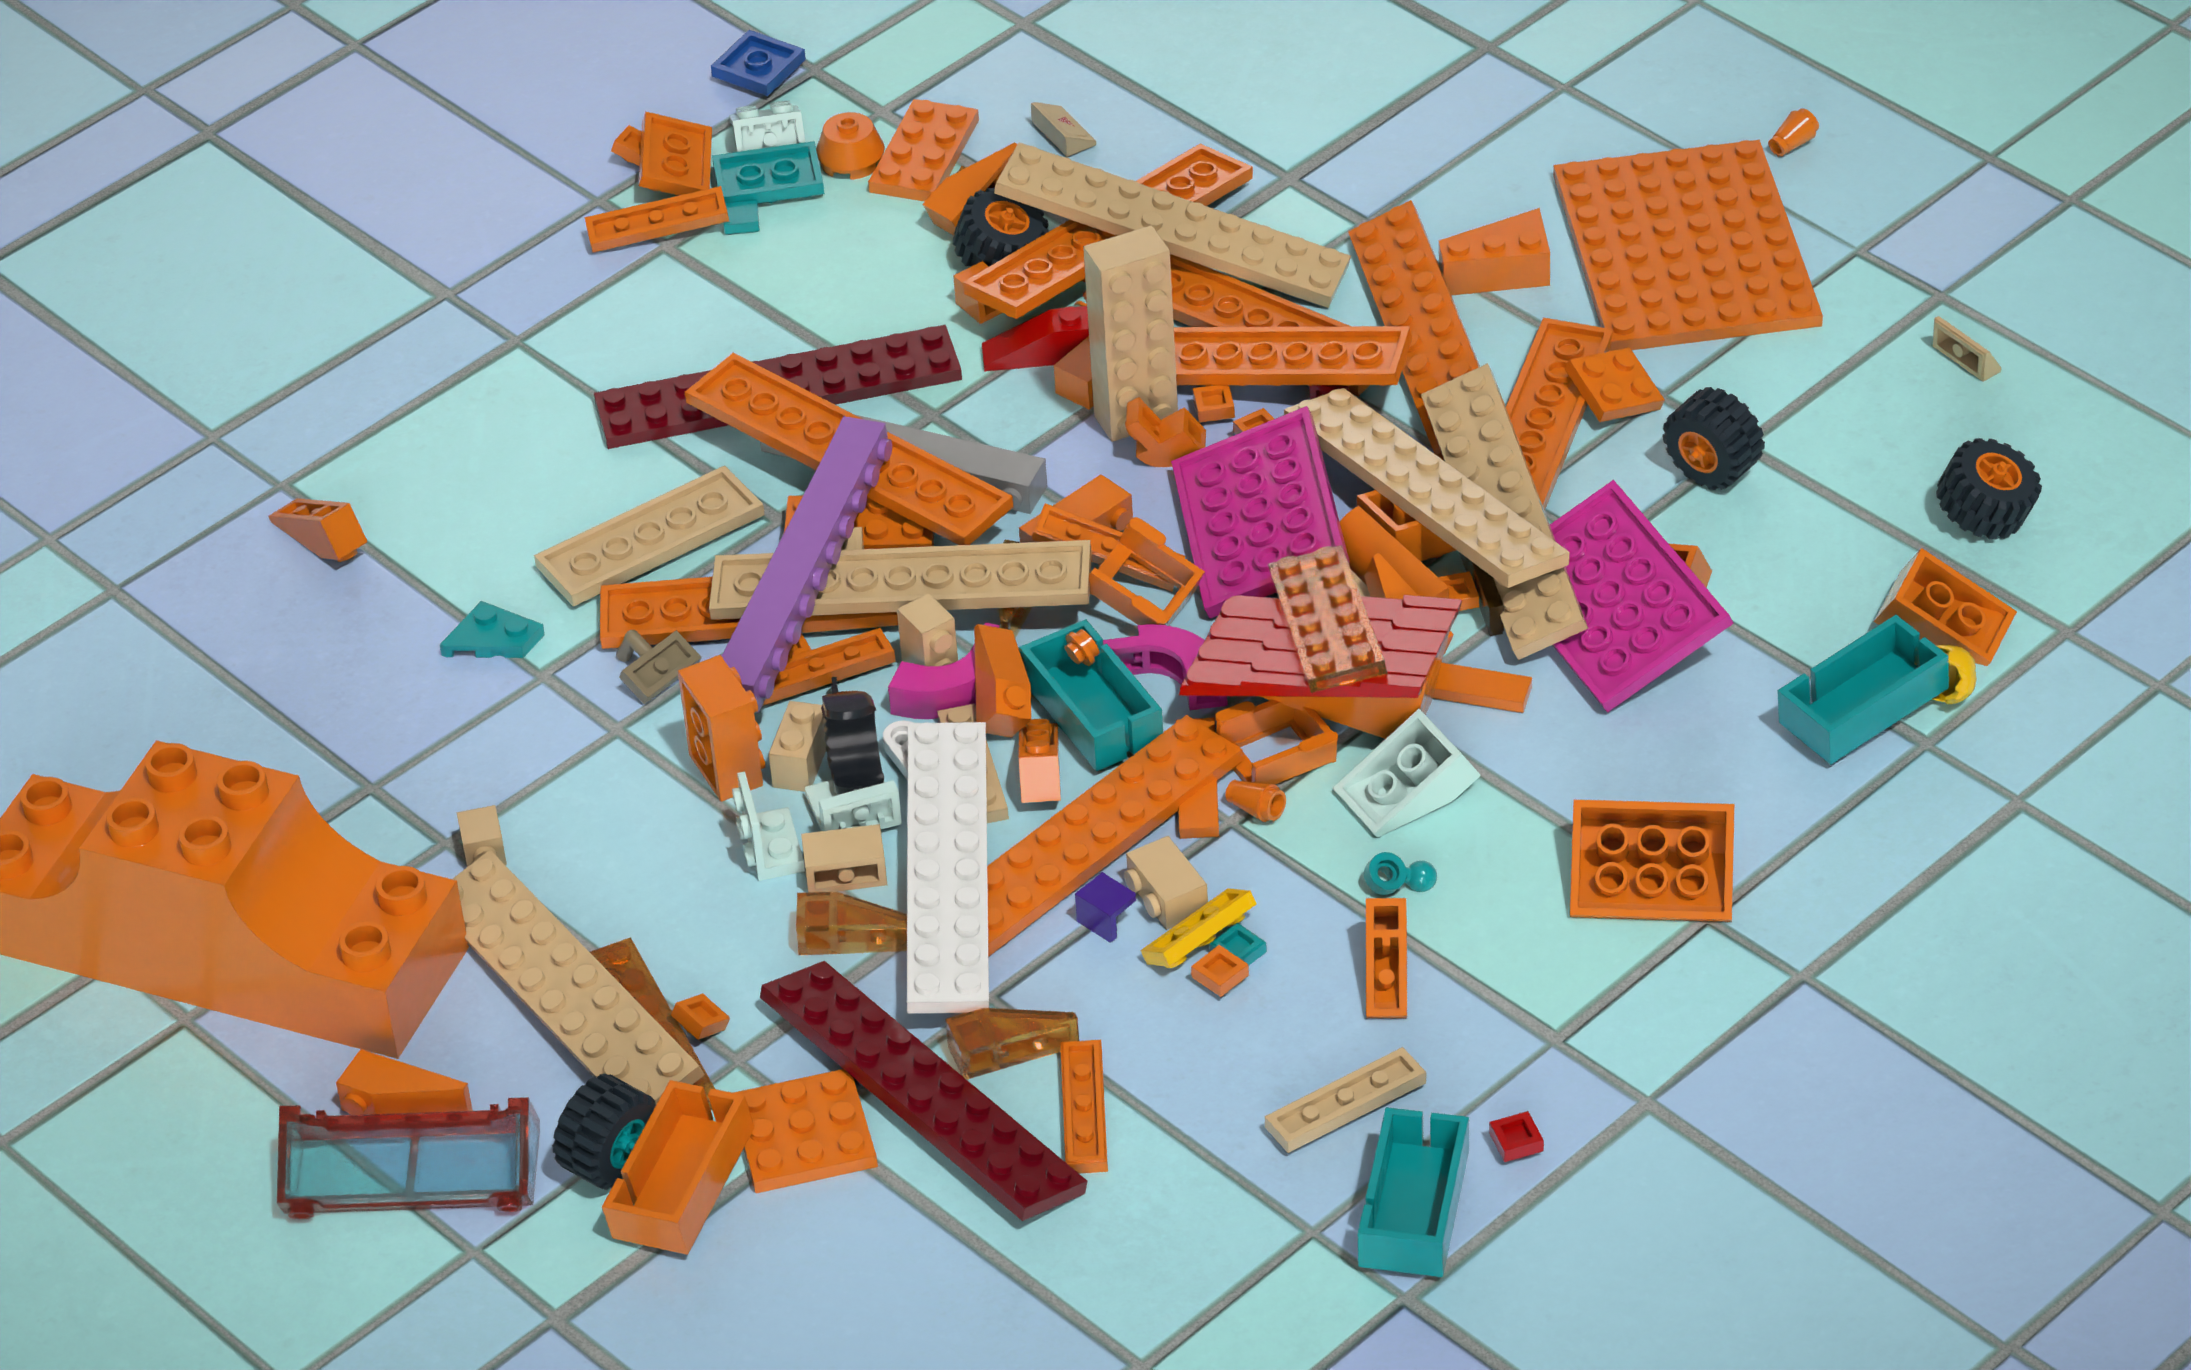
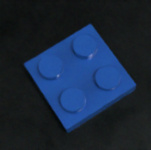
(758, 62)

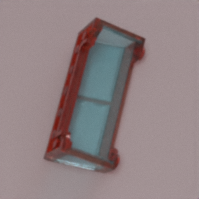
(407, 1160)

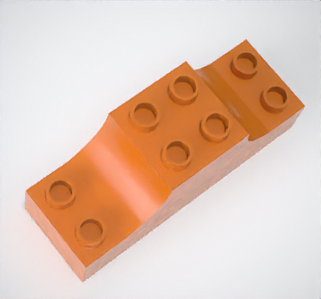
(226, 898)

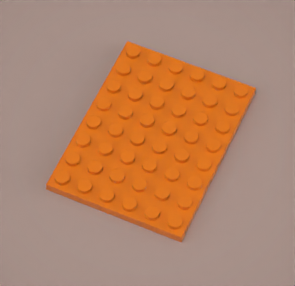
(1686, 245)

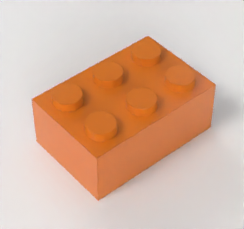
(721, 725)

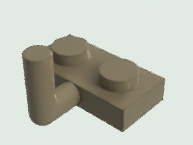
(656, 666)

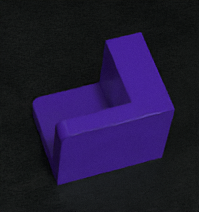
(1101, 903)

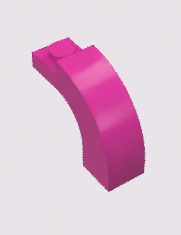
(1164, 652)
(923, 690)

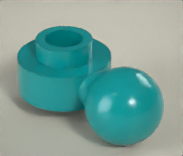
(1419, 875)

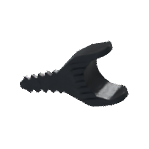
(851, 739)

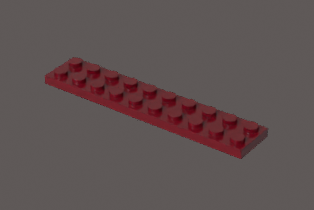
(833, 373)
(924, 1090)

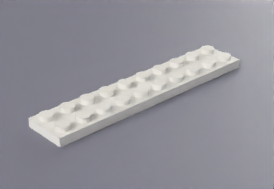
(947, 868)

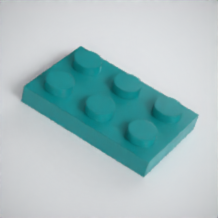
(769, 173)

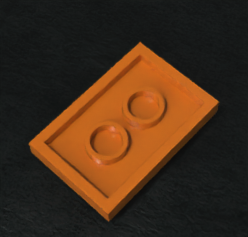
(674, 155)

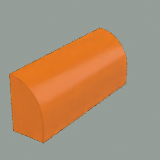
(1367, 537)

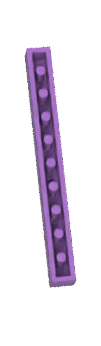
(806, 554)

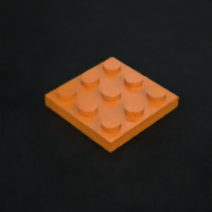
(806, 1131)

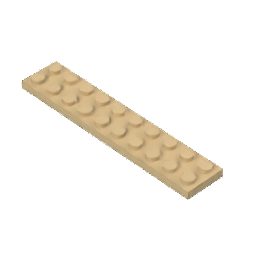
(1184, 226)
(1483, 446)
(1432, 490)
(954, 575)
(566, 983)

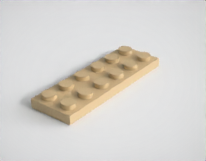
(649, 535)

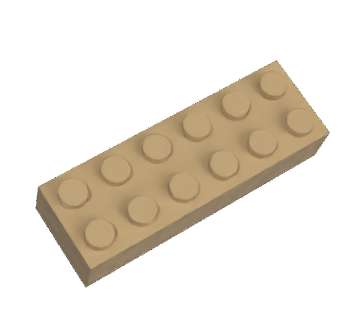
(1130, 327)

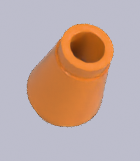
(1796, 130)
(1259, 799)

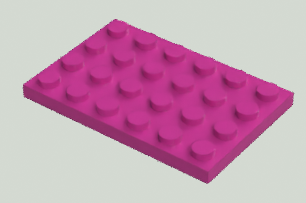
(1254, 504)
(1635, 596)

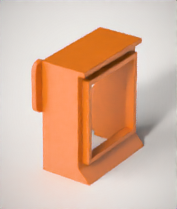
(1148, 548)
(1249, 723)

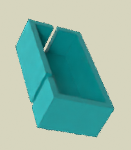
(1863, 689)
(1096, 704)
(1413, 1193)

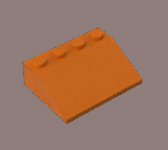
(1652, 860)

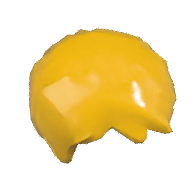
(1961, 675)

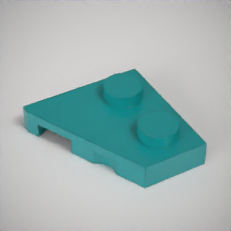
(493, 633)

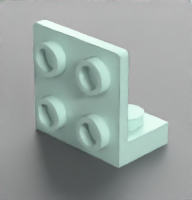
(768, 127)
(856, 808)
(770, 836)

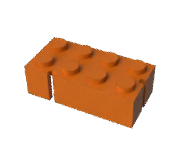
(678, 1167)

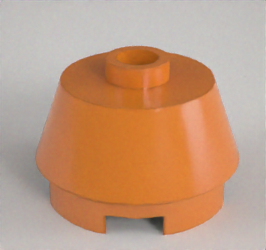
(849, 145)

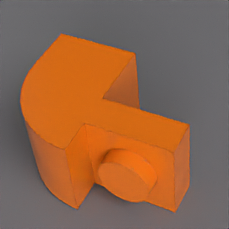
(1163, 439)

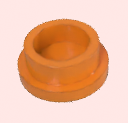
(1081, 647)

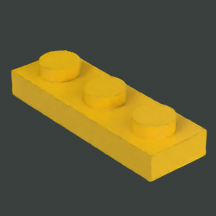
(1199, 928)

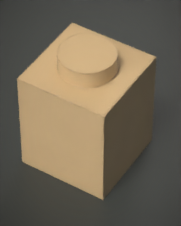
(480, 833)

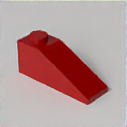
(1037, 341)

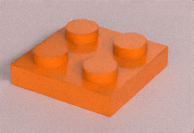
(1614, 384)

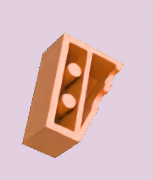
(1497, 256)

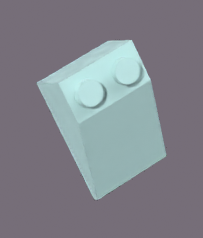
(1406, 776)

